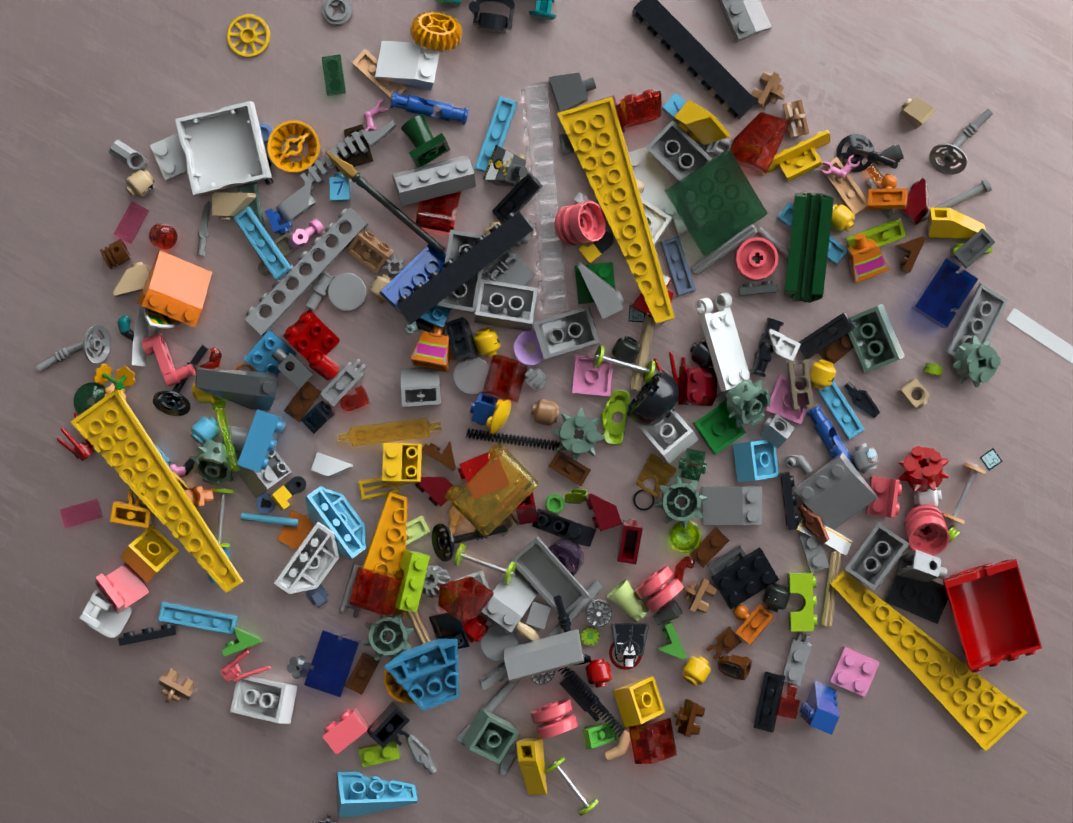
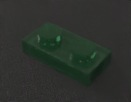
(333, 75)

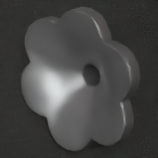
(304, 665)

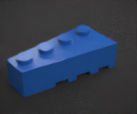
(820, 708)

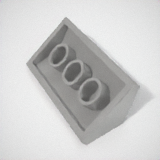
(978, 318)
(543, 655)

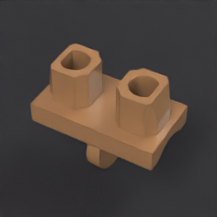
(770, 93)
(795, 113)
(704, 587)
(183, 690)

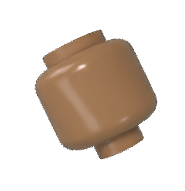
(545, 412)

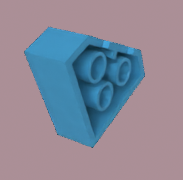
(261, 440)

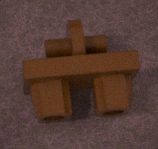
(686, 718)

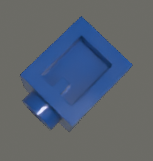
(275, 219)

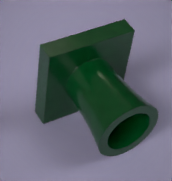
(426, 145)

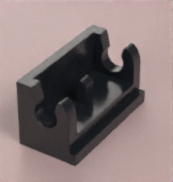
(461, 339)

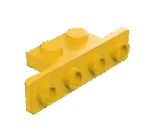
(800, 157)

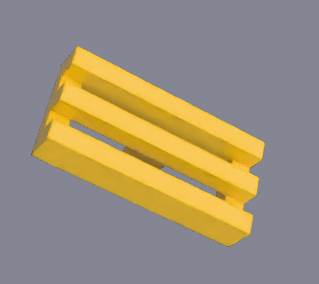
(362, 490)

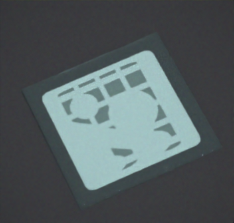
(635, 315)
(991, 459)

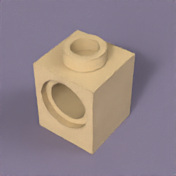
(909, 387)

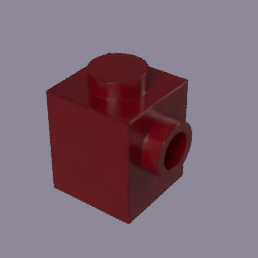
(527, 510)

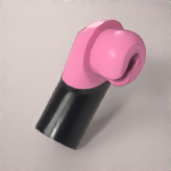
(183, 470)

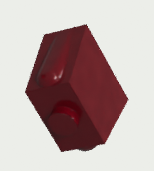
(629, 541)

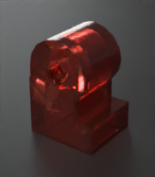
(355, 401)

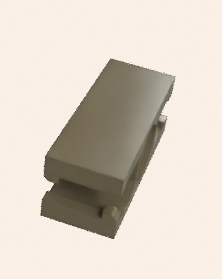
(792, 380)

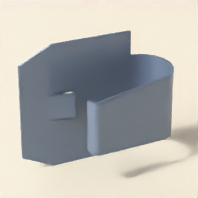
(317, 596)

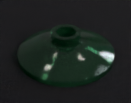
(84, 393)

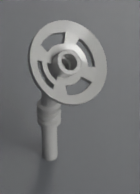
(950, 149)
(91, 343)

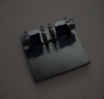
(448, 627)

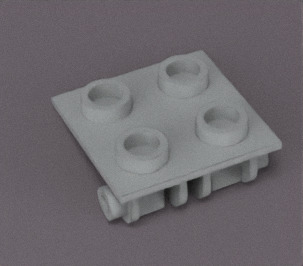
(509, 269)

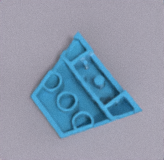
(428, 672)

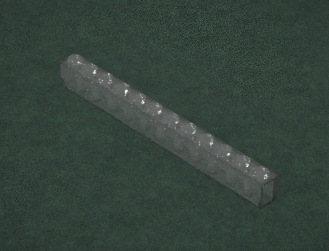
(545, 201)

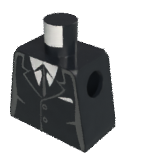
(629, 640)

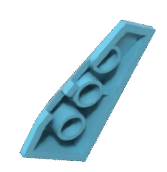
(366, 795)

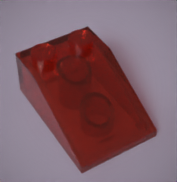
(759, 142)
(439, 212)

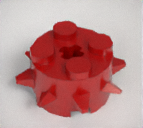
(923, 469)

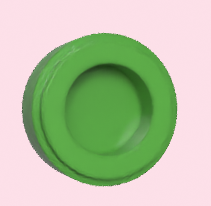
(554, 503)

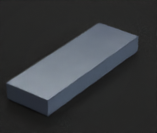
(678, 266)

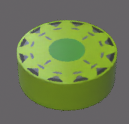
(590, 635)

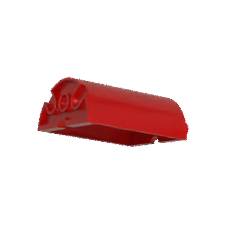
(992, 614)

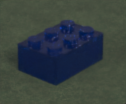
(944, 292)
(332, 663)

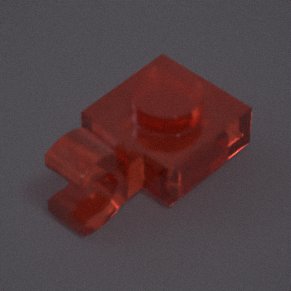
(788, 704)

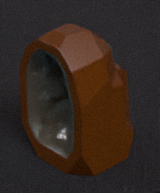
(735, 666)

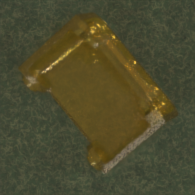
(493, 490)

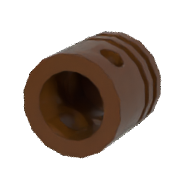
(115, 254)

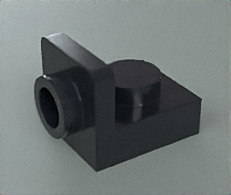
(317, 416)

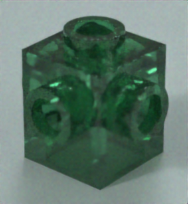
(692, 464)

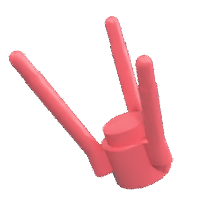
(232, 670)

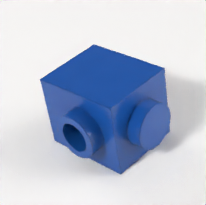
(483, 408)

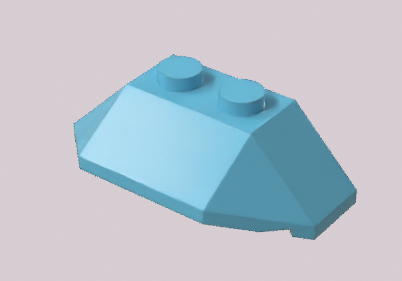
(337, 515)

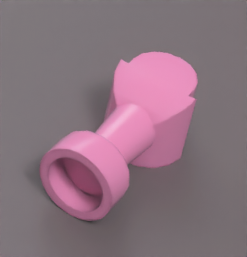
(300, 236)

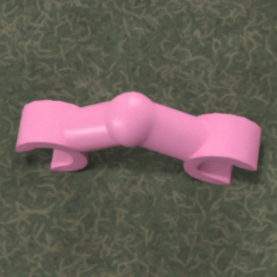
(371, 113)
(841, 173)

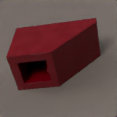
(917, 202)
(436, 487)
(605, 513)

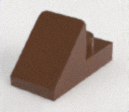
(913, 249)
(445, 458)

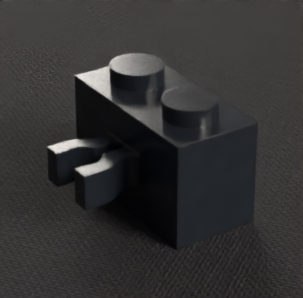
(388, 726)

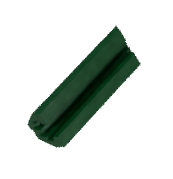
(808, 246)

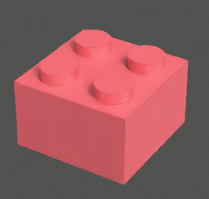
(345, 731)

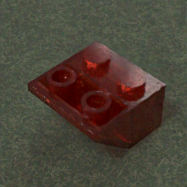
(640, 108)
(505, 378)
(375, 591)
(464, 598)
(652, 741)

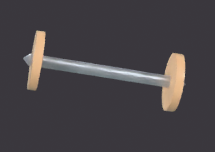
(974, 469)

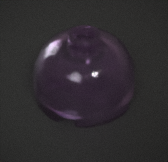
(569, 554)

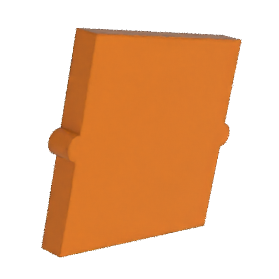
(293, 535)

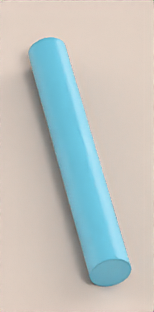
(269, 519)

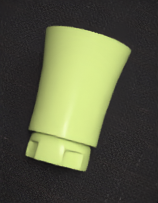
(628, 600)

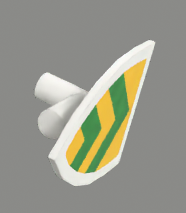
(158, 320)

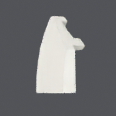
(783, 346)
(329, 466)

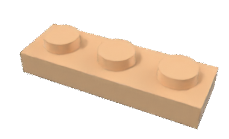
(367, 65)
(846, 188)

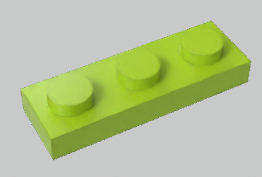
(882, 234)

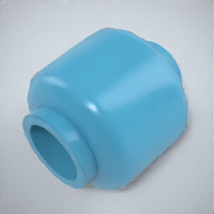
(205, 430)

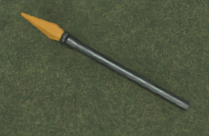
(350, 172)

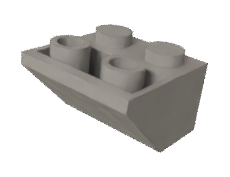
(420, 387)
(261, 482)

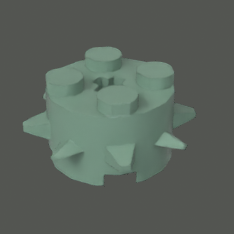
(976, 361)
(747, 402)
(580, 423)
(213, 463)
(689, 509)
(379, 630)

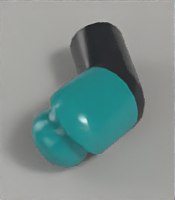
(124, 328)

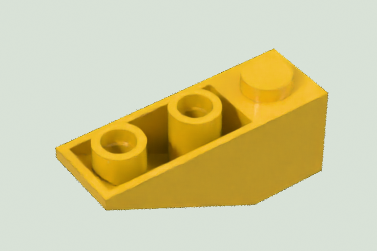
(951, 224)
(532, 765)

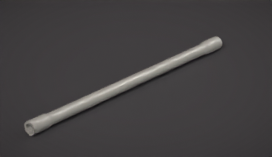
(593, 591)

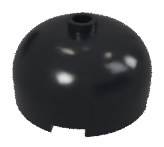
(654, 400)

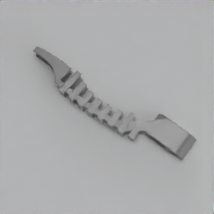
(302, 199)

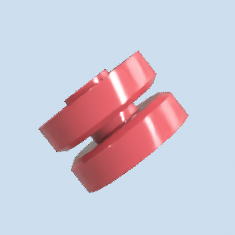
(764, 251)
(657, 586)
(554, 719)

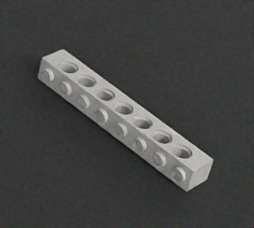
(254, 315)

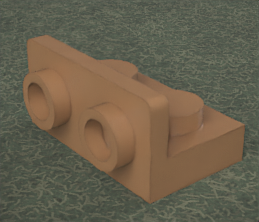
(369, 250)

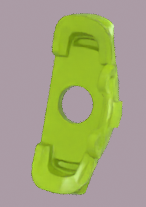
(614, 431)

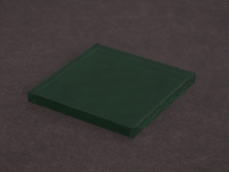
(716, 202)

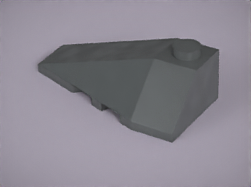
(245, 388)

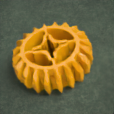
(436, 31)

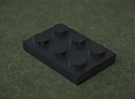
(745, 578)
(917, 597)

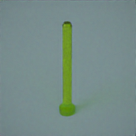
(219, 406)

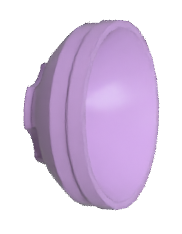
(519, 348)

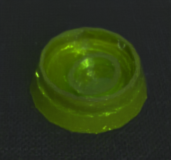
(684, 539)

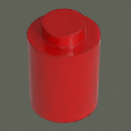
(323, 366)

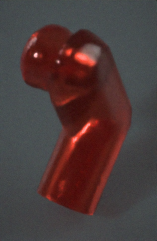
(214, 359)
(681, 566)

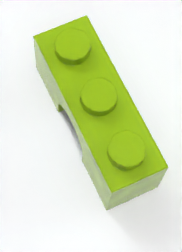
(414, 567)
(804, 617)

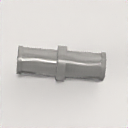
(319, 290)

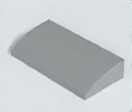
(549, 575)

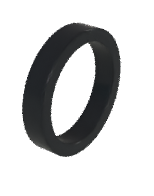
(643, 509)

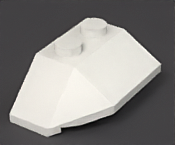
(310, 561)

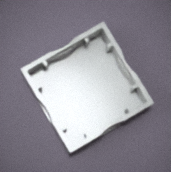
(223, 148)

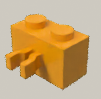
(131, 513)

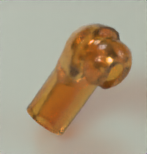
(875, 173)

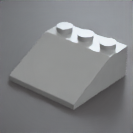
(836, 492)

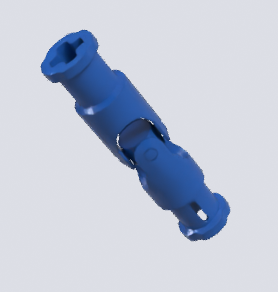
(421, 106)
(825, 429)

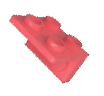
(887, 493)
(121, 588)

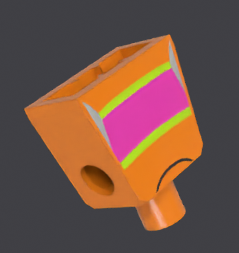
(865, 259)
(432, 350)

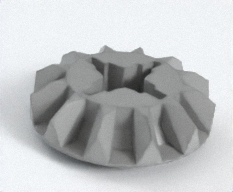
(327, 11)

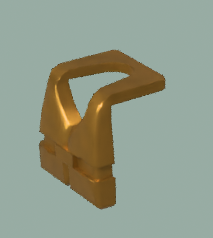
(659, 471)

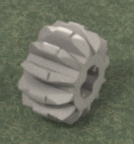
(434, 578)

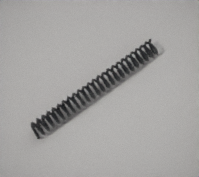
(505, 439)
(591, 698)

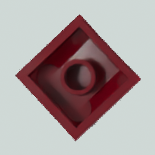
(697, 386)

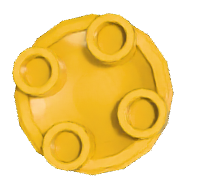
(500, 416)

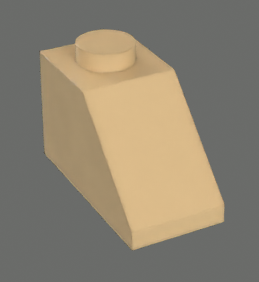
(917, 111)
(230, 204)
(132, 280)

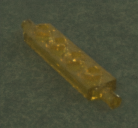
(389, 432)

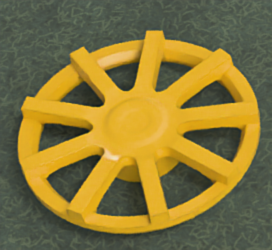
(248, 35)

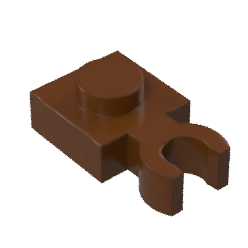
(726, 641)

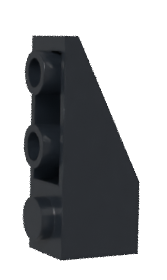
(564, 528)

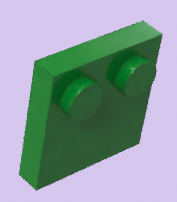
(603, 270)
(718, 428)

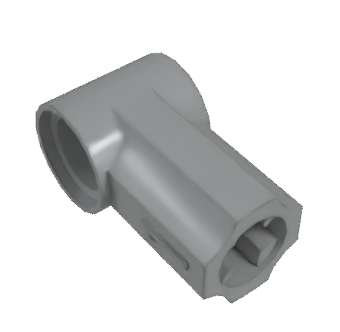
(127, 155)

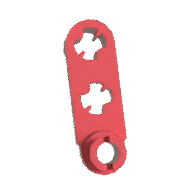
(157, 345)

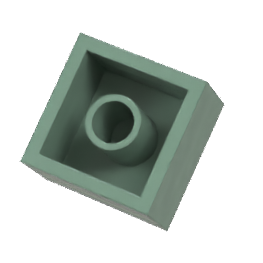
(490, 736)

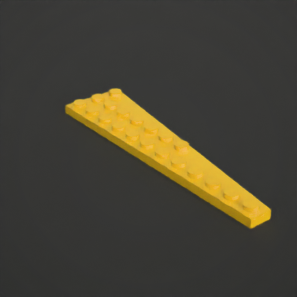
(606, 162)
(130, 451)
(964, 694)

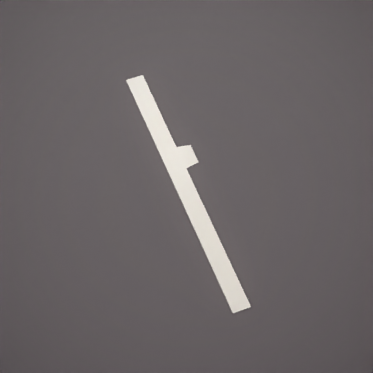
(1041, 334)

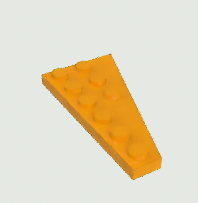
(389, 539)

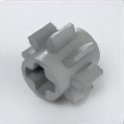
(389, 267)
(535, 378)

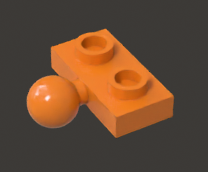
(889, 197)
(754, 623)

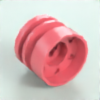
(580, 223)
(926, 530)

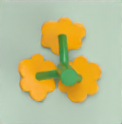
(122, 379)

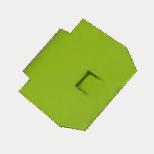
(576, 497)

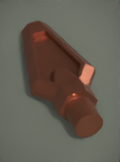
(813, 523)

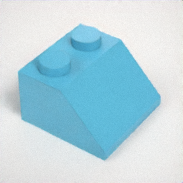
(755, 460)

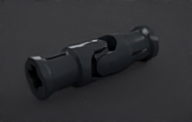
(765, 349)

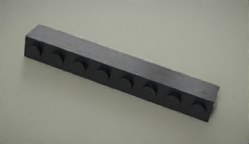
(695, 57)
(464, 268)

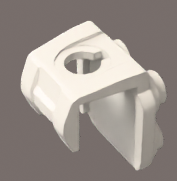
(102, 617)

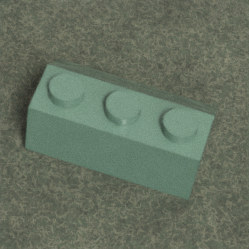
(875, 339)

